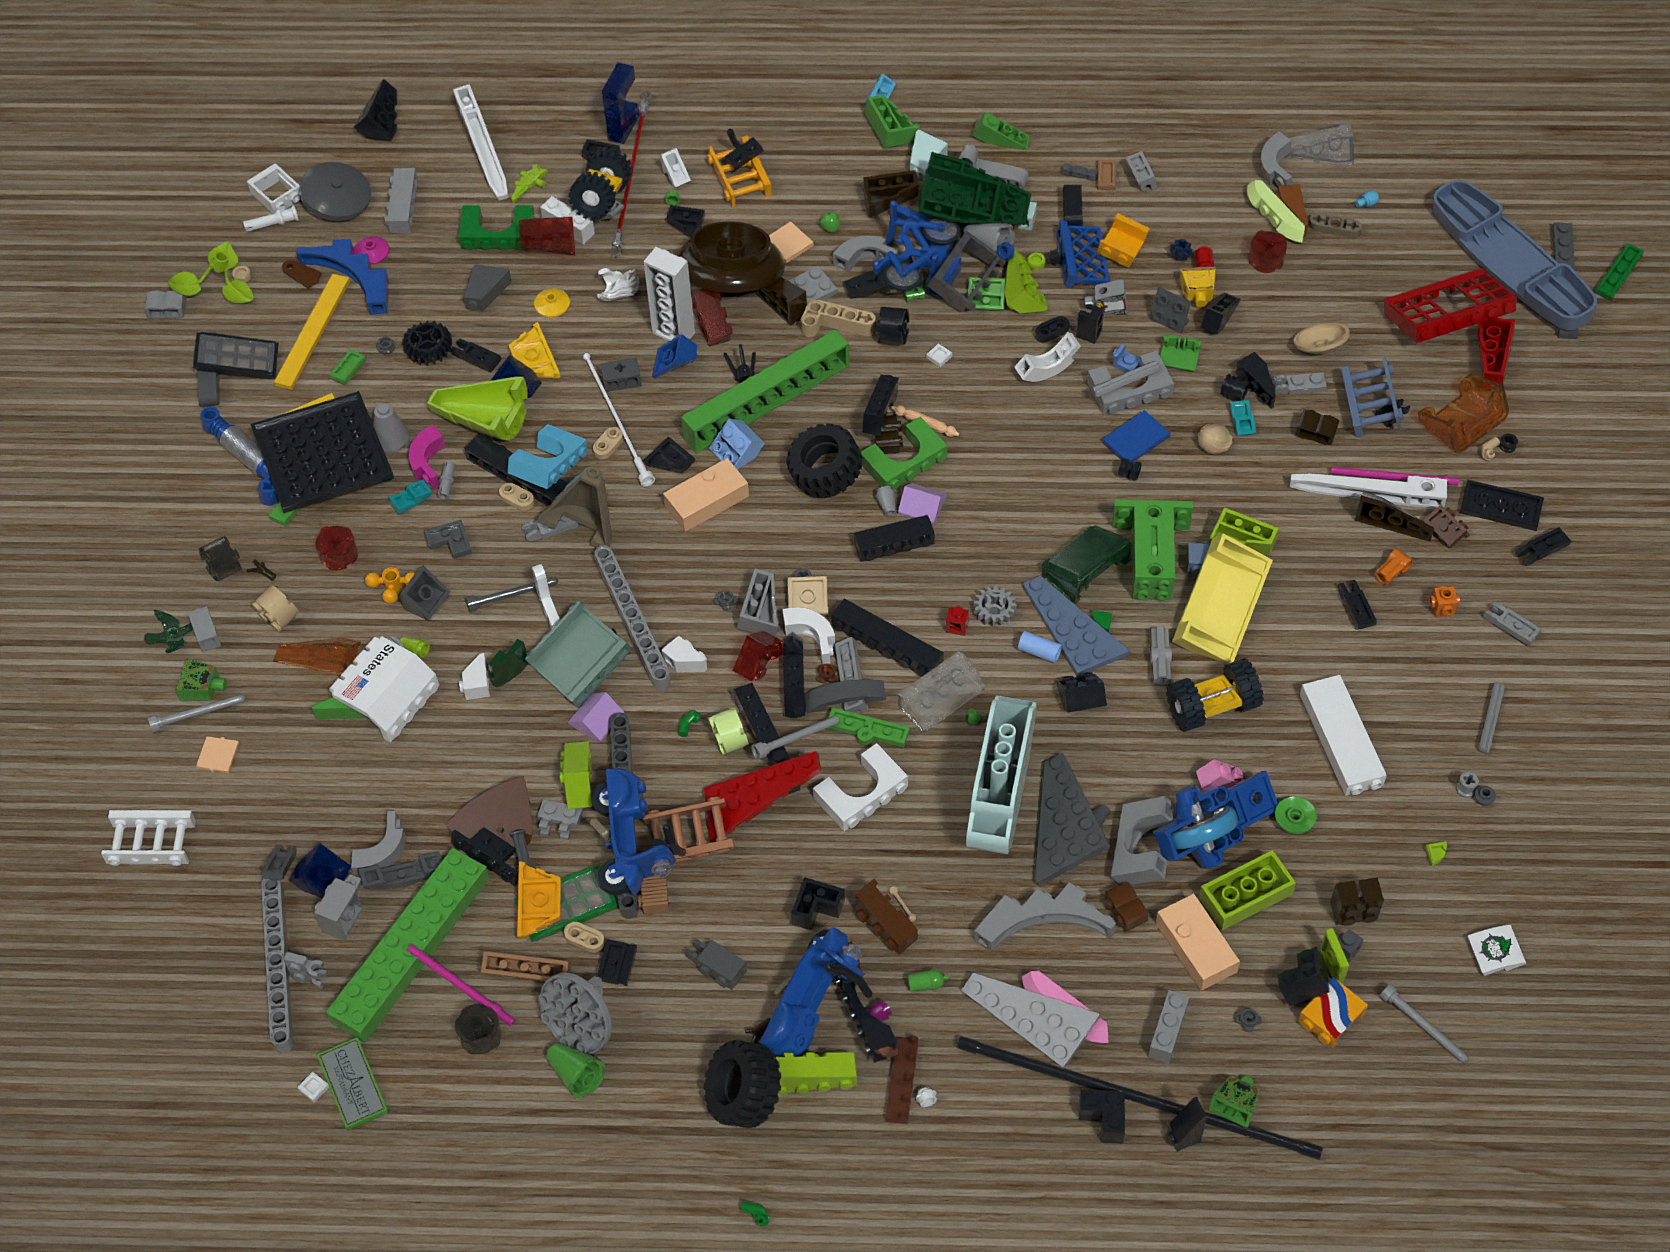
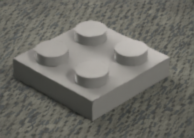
(815, 284)

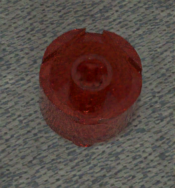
(1267, 251)
(336, 547)

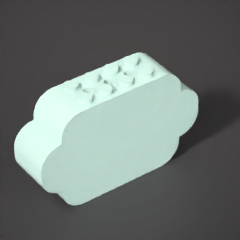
(1001, 774)

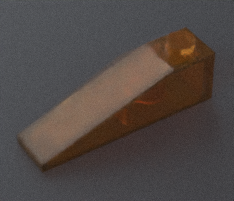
(324, 655)

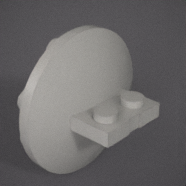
(576, 1012)

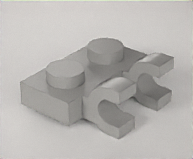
(558, 813)
(303, 969)

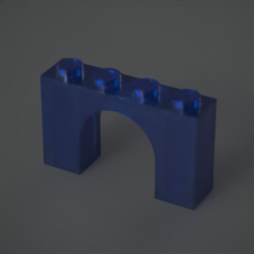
(619, 113)

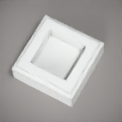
(939, 355)
(313, 1087)

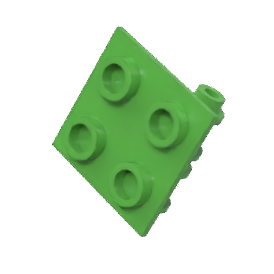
(1180, 352)

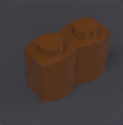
(1125, 906)

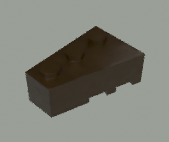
(884, 188)
(785, 299)

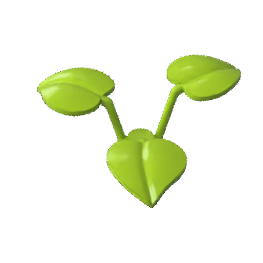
(220, 259)

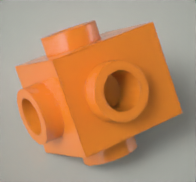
(1444, 601)

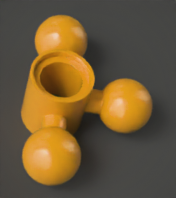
(392, 582)

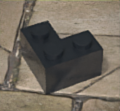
(816, 898)
(1306, 980)
(1108, 1109)

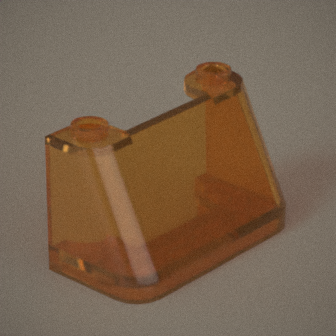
(1469, 416)

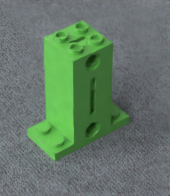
(1152, 542)

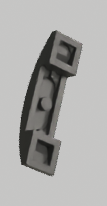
(844, 692)
(400, 875)

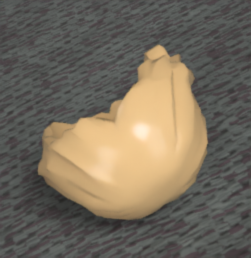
(1214, 438)

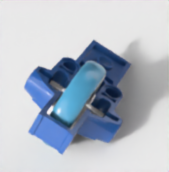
(1215, 822)

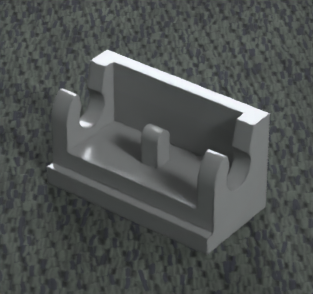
(1141, 170)

